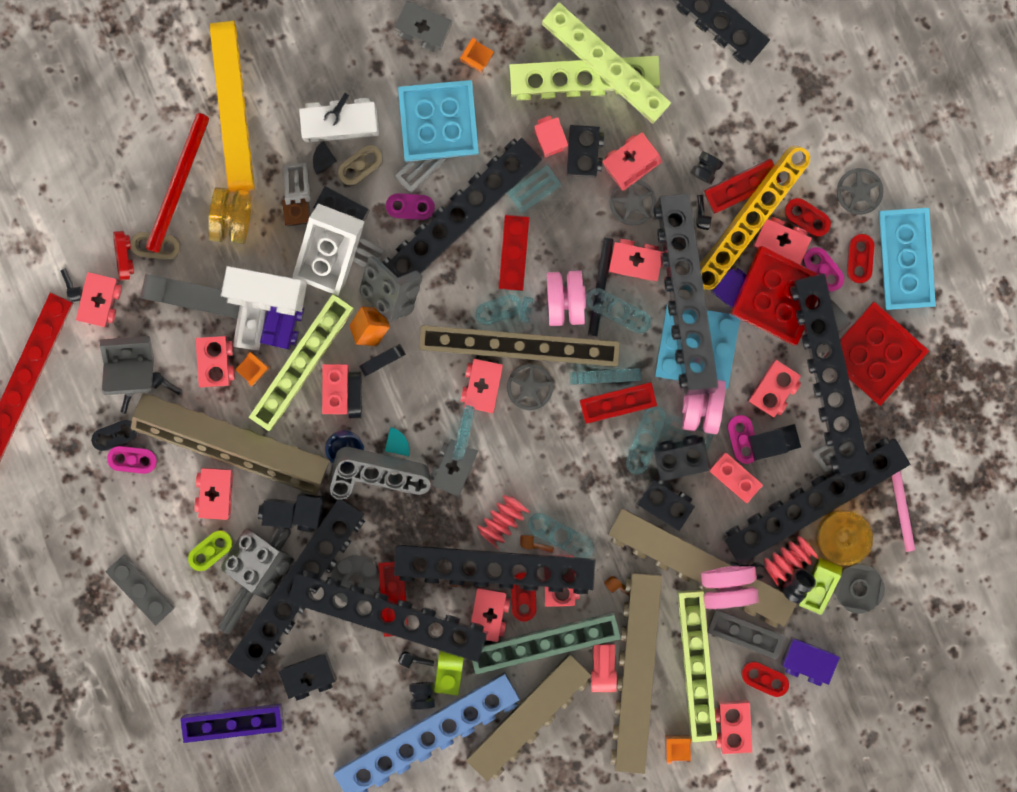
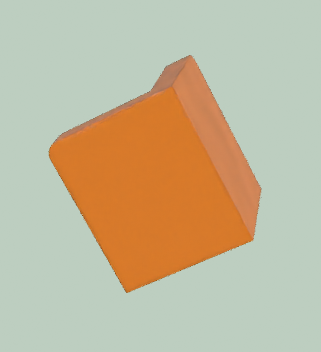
(476, 55)
(369, 326)
(252, 368)
(677, 748)

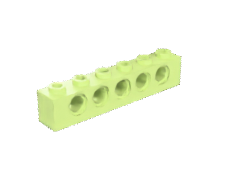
(606, 63)
(520, 74)
(301, 362)
(697, 665)

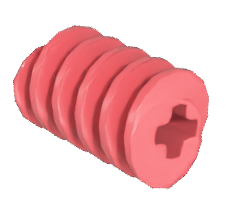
(502, 520)
(789, 559)

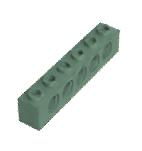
(547, 642)

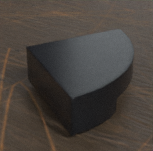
(322, 158)

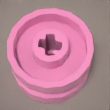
(566, 298)
(706, 406)
(729, 585)

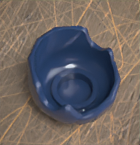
(339, 440)

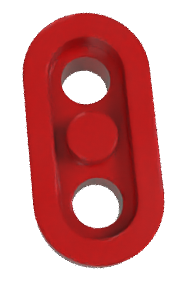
(808, 215)
(121, 245)
(860, 258)
(520, 596)
(764, 679)

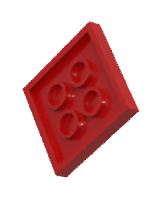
(767, 297)
(879, 353)

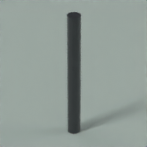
(601, 283)

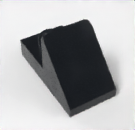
(774, 442)

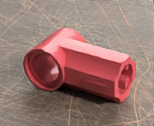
(603, 673)

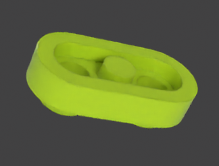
(210, 550)

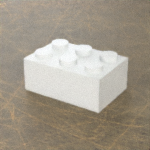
(356, 121)
(328, 249)
(263, 290)

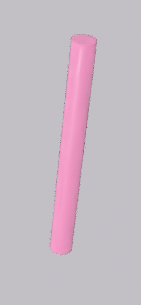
(903, 512)

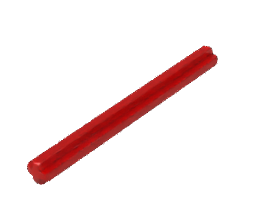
(177, 182)

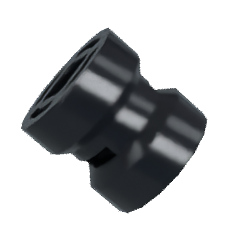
(704, 173)
(797, 589)
(422, 695)

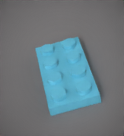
(907, 258)

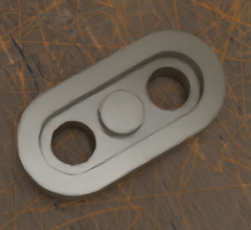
(360, 165)
(162, 254)

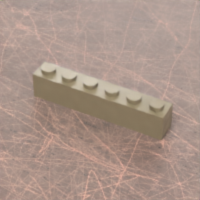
(528, 717)

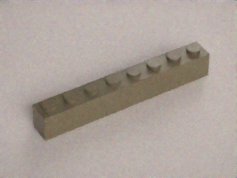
(519, 345)
(229, 444)
(691, 561)
(638, 672)

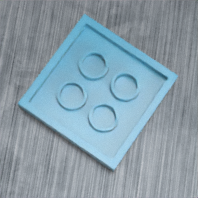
(438, 120)
(723, 336)

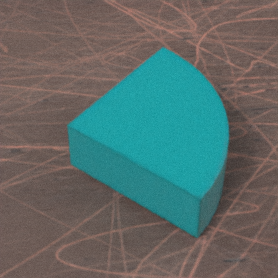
(397, 443)

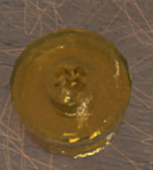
(229, 216)
(858, 541)

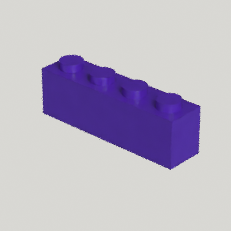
(232, 723)

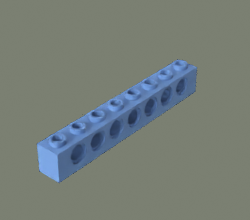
(500, 686)

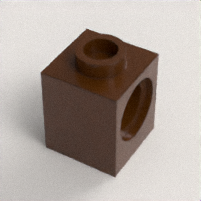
(296, 213)

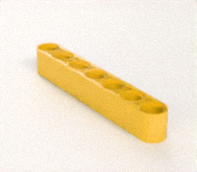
(232, 106)
(763, 211)

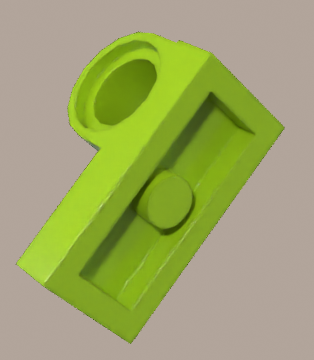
(827, 577)
(448, 674)

